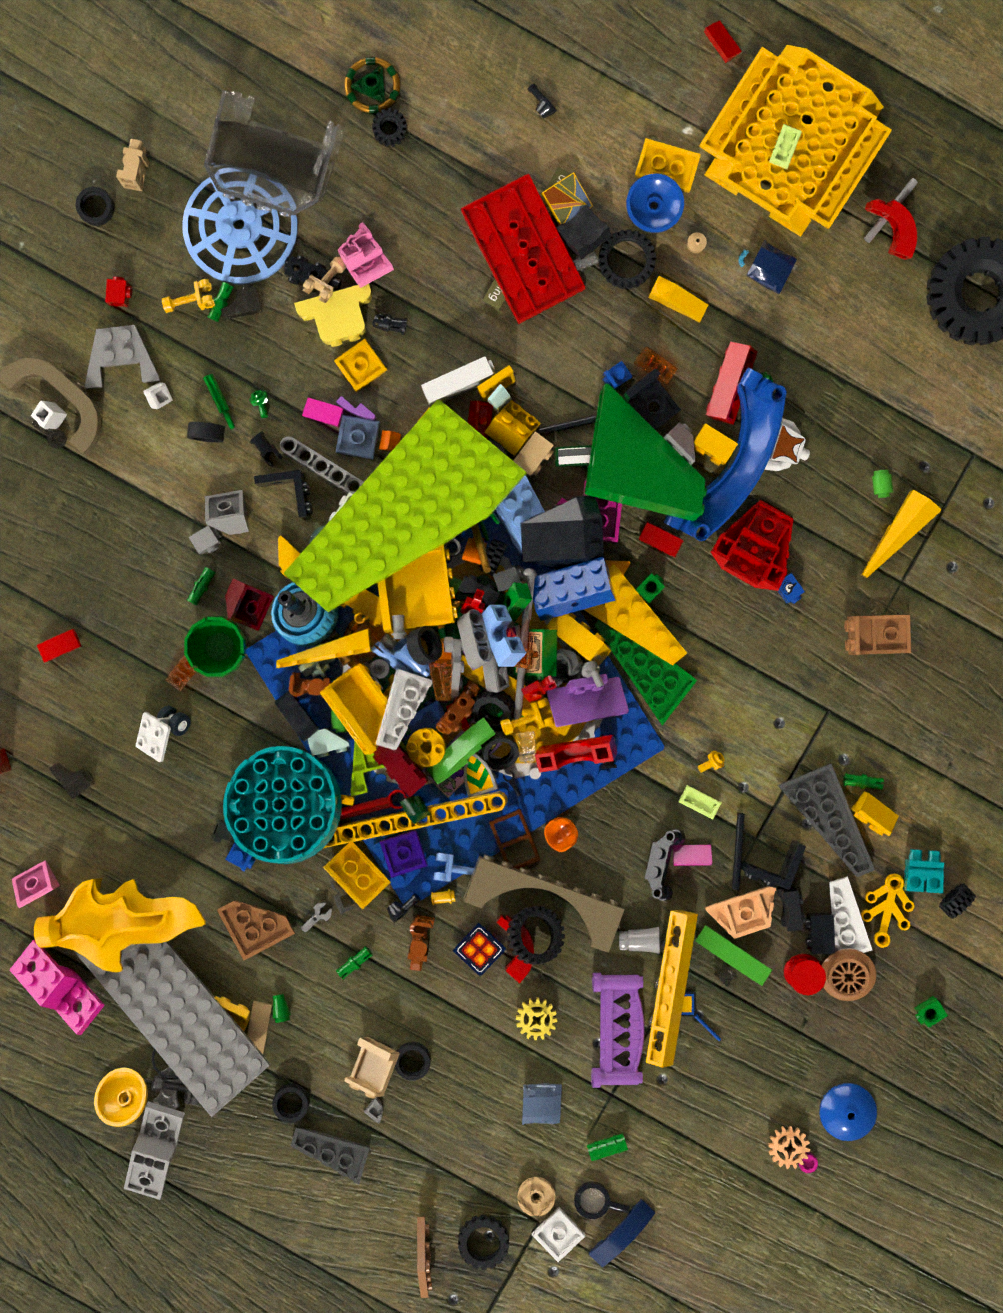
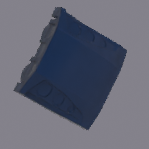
(771, 267)

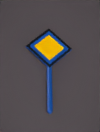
(689, 1009)

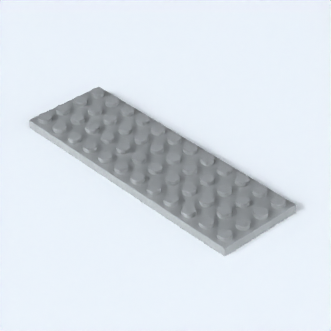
(183, 1022)

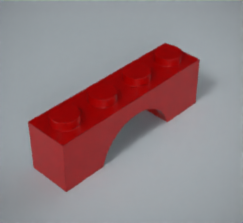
(595, 749)

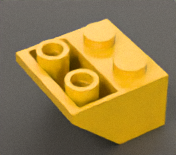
(512, 427)
(872, 811)

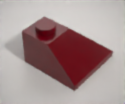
(247, 604)

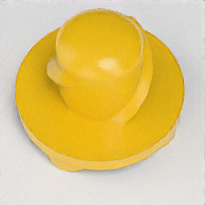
(426, 747)

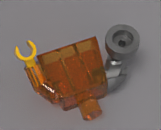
(377, 668)

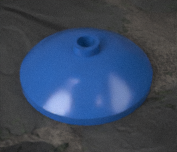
(658, 190)
(840, 1102)

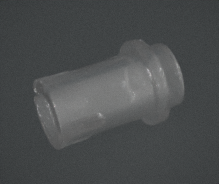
(587, 261)

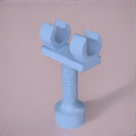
(448, 858)

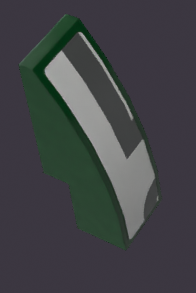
(572, 456)

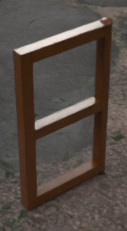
(515, 840)

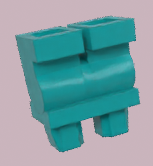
(923, 874)

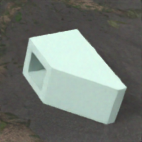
(325, 741)

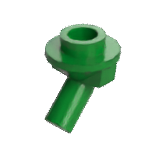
(259, 398)

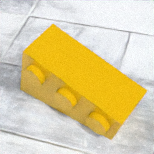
(580, 638)

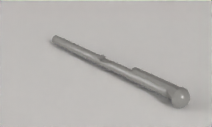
(526, 617)

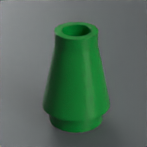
(280, 1009)

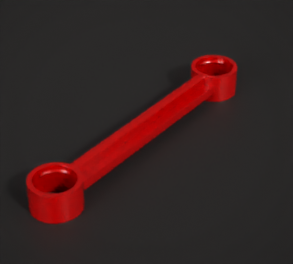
(370, 806)

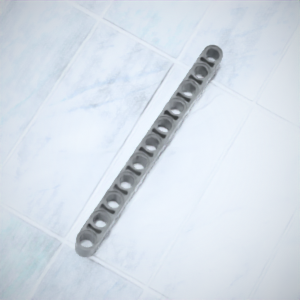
(330, 471)

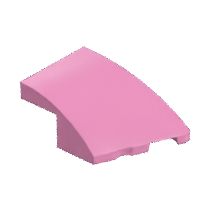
(364, 257)

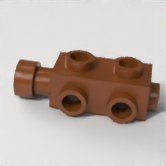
(458, 709)

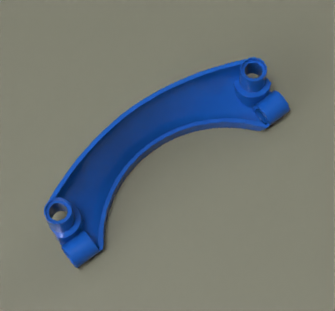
(757, 437)

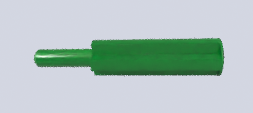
(218, 398)

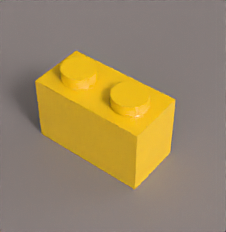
(714, 445)

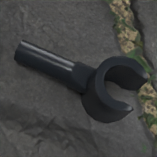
(512, 782)

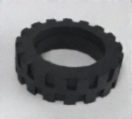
(480, 1261)

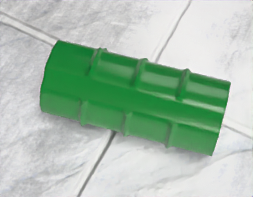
(607, 1147)

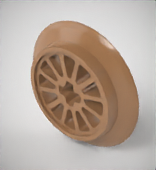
(858, 958)

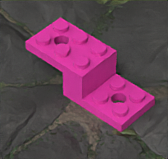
(57, 987)

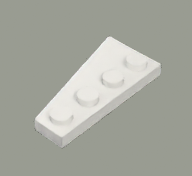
(404, 699)
(848, 923)

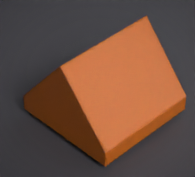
(389, 440)

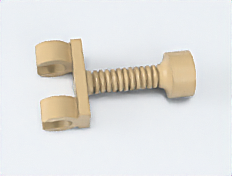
(326, 291)

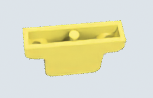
(339, 317)

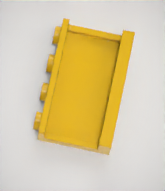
(358, 705)

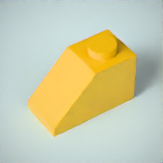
(286, 554)

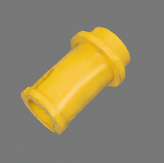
(443, 897)

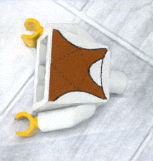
(787, 448)

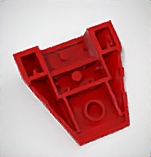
(756, 547)

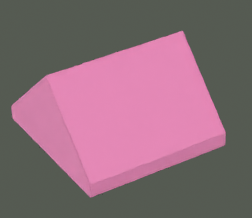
(34, 883)

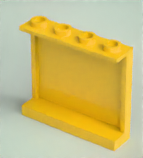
(419, 592)

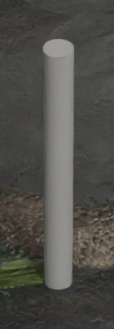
(881, 222)

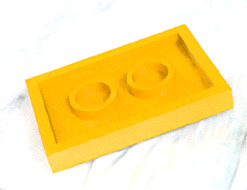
(669, 161)
(356, 874)

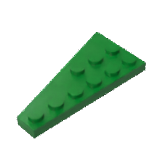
(656, 680)

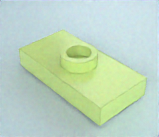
(785, 146)
(699, 802)

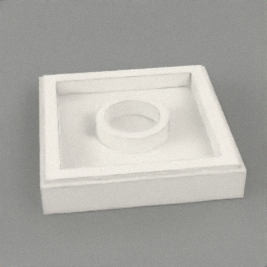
(558, 1234)

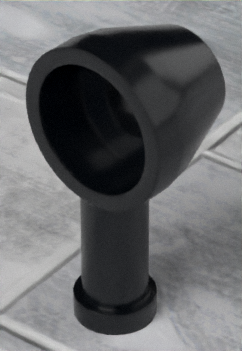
(544, 107)
(397, 910)

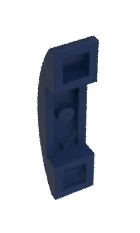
(623, 1234)

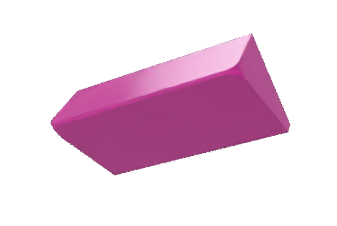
(692, 855)

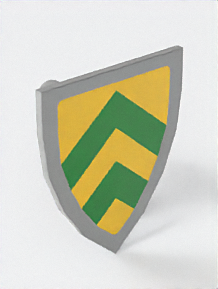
(478, 776)

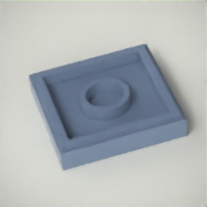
(357, 437)

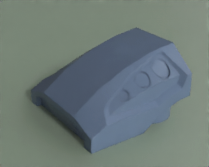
(541, 1103)

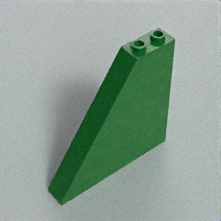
(637, 465)

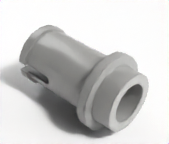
(398, 627)

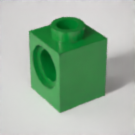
(641, 589)
(938, 1012)

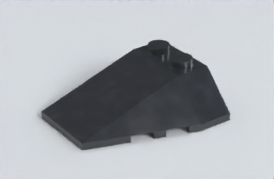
(564, 534)

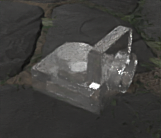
(527, 746)

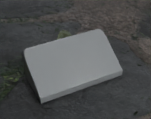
(495, 677)

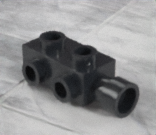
(306, 269)

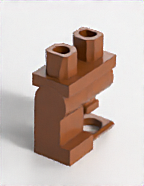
(299, 685)
(418, 950)

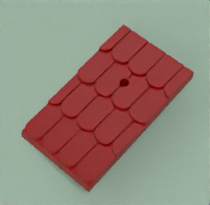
(519, 234)

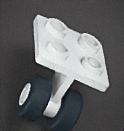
(155, 731)

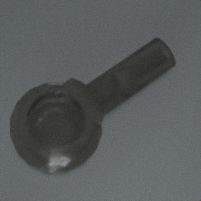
(55, 438)

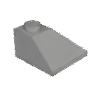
(682, 441)
(227, 512)

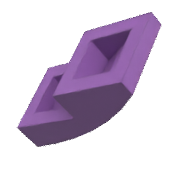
(361, 411)

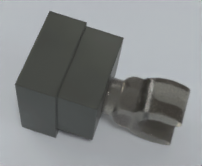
(221, 832)

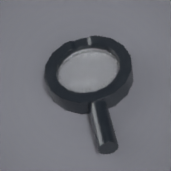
(594, 1201)

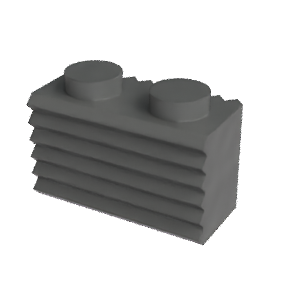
(507, 578)

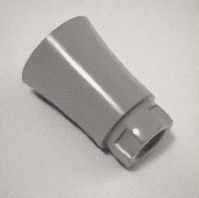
(640, 940)

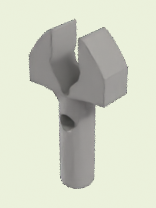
(317, 916)

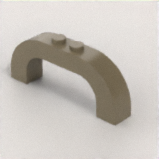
(91, 424)

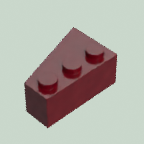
(401, 768)

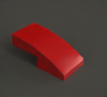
(661, 540)
(59, 645)

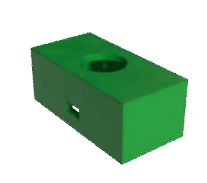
(516, 598)

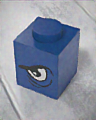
(790, 589)

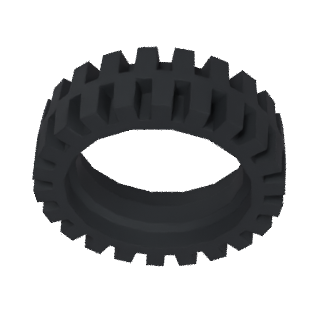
(643, 242)
(555, 931)

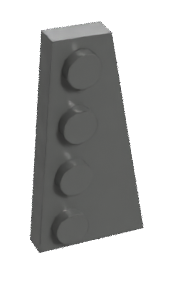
(338, 1153)

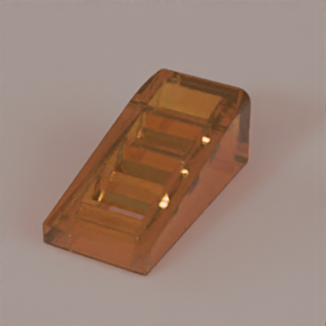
(653, 355)
(441, 678)

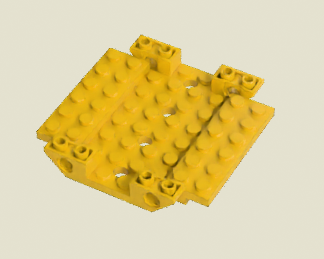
(830, 150)

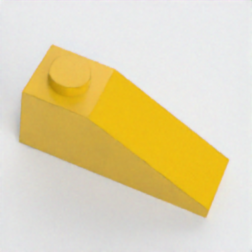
(678, 299)

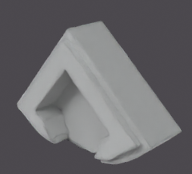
(375, 1110)

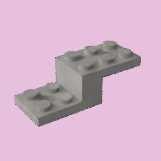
(154, 1150)

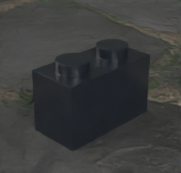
(820, 933)

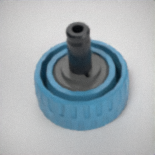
(301, 618)

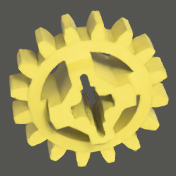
(543, 1012)

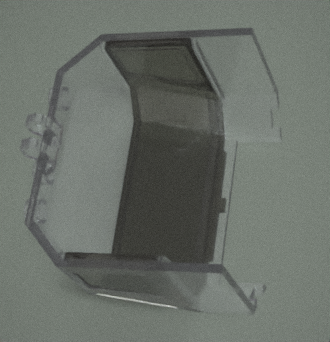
(268, 163)

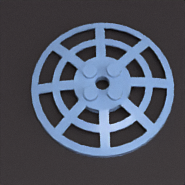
(236, 238)

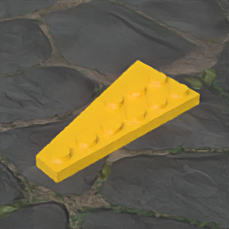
(636, 620)

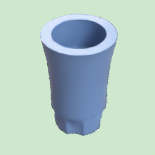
(401, 652)

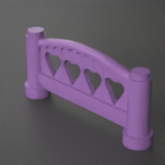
(610, 989)

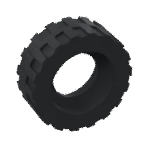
(501, 699)

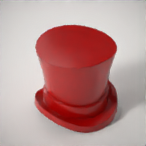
(804, 974)

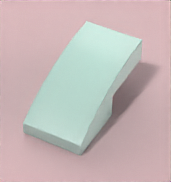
(499, 398)

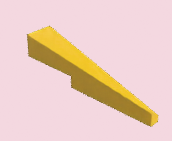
(911, 518)
(349, 645)

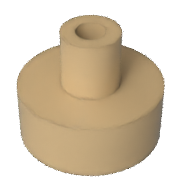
(693, 245)

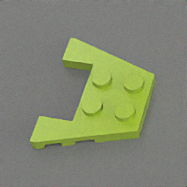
(361, 764)

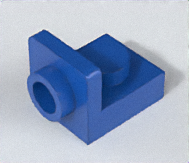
(617, 375)
(240, 858)

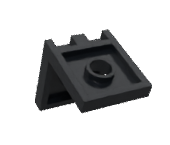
(649, 391)
(301, 488)
(787, 871)

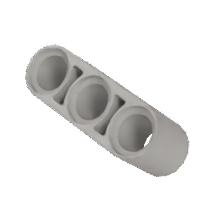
(474, 639)

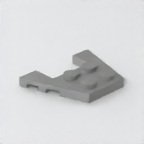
(115, 348)

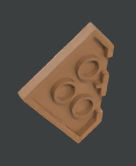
(254, 927)
(423, 1257)

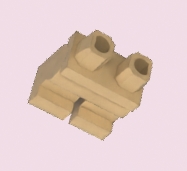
(134, 166)

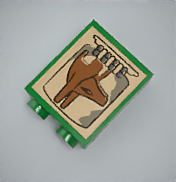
(545, 653)

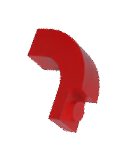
(902, 224)
(516, 967)

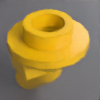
(715, 760)

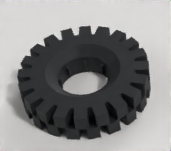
(946, 296)

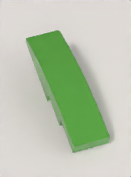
(460, 750)
(733, 955)

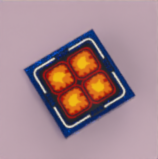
(479, 949)

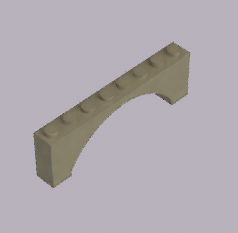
(495, 878)

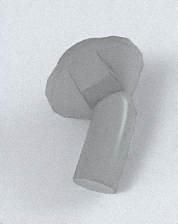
(592, 669)

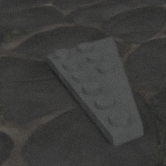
(827, 810)

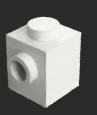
(49, 415)

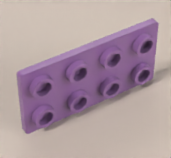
(584, 702)

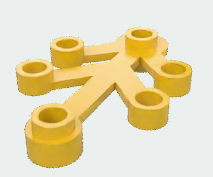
(888, 907)

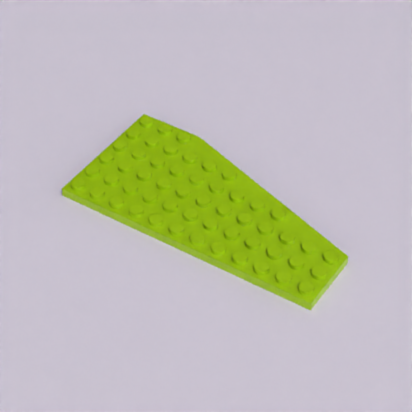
(412, 503)

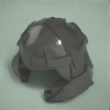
(568, 666)

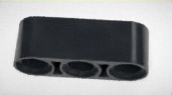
(296, 716)

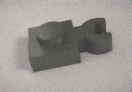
(342, 899)

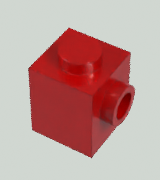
(118, 292)

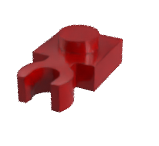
(537, 689)

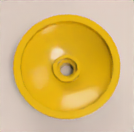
(112, 1094)

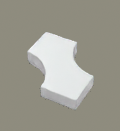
(168, 1097)

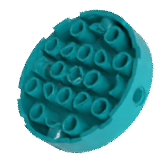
(309, 810)

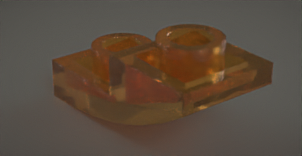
(181, 674)

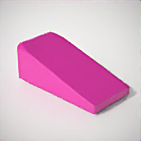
(323, 412)

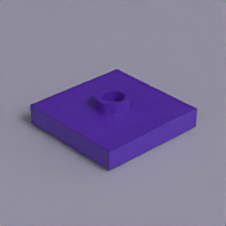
(403, 853)

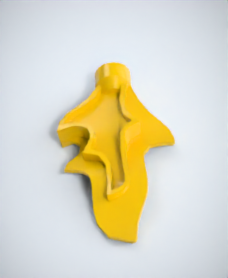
(109, 923)

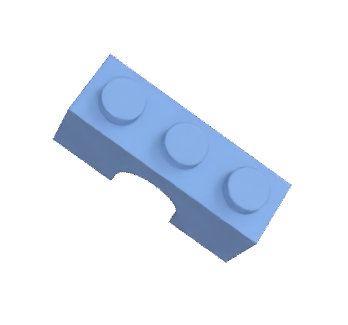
(506, 650)

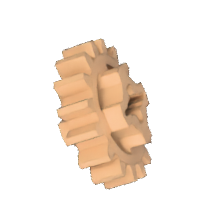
(780, 1146)

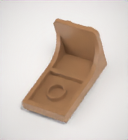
(878, 634)

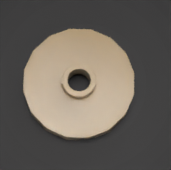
(540, 1205)

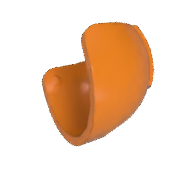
(561, 834)

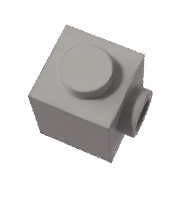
(206, 540)

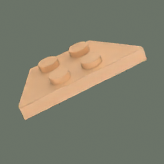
(745, 912)

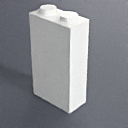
(458, 381)

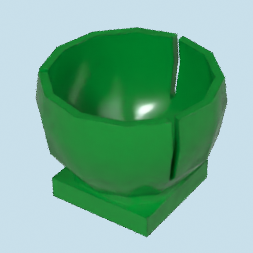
(215, 646)

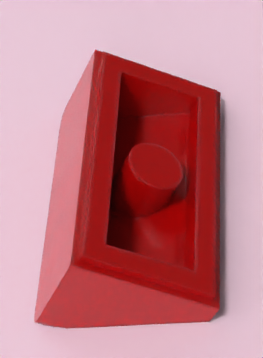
(722, 41)
(480, 416)

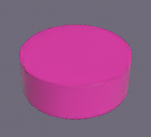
(810, 1164)

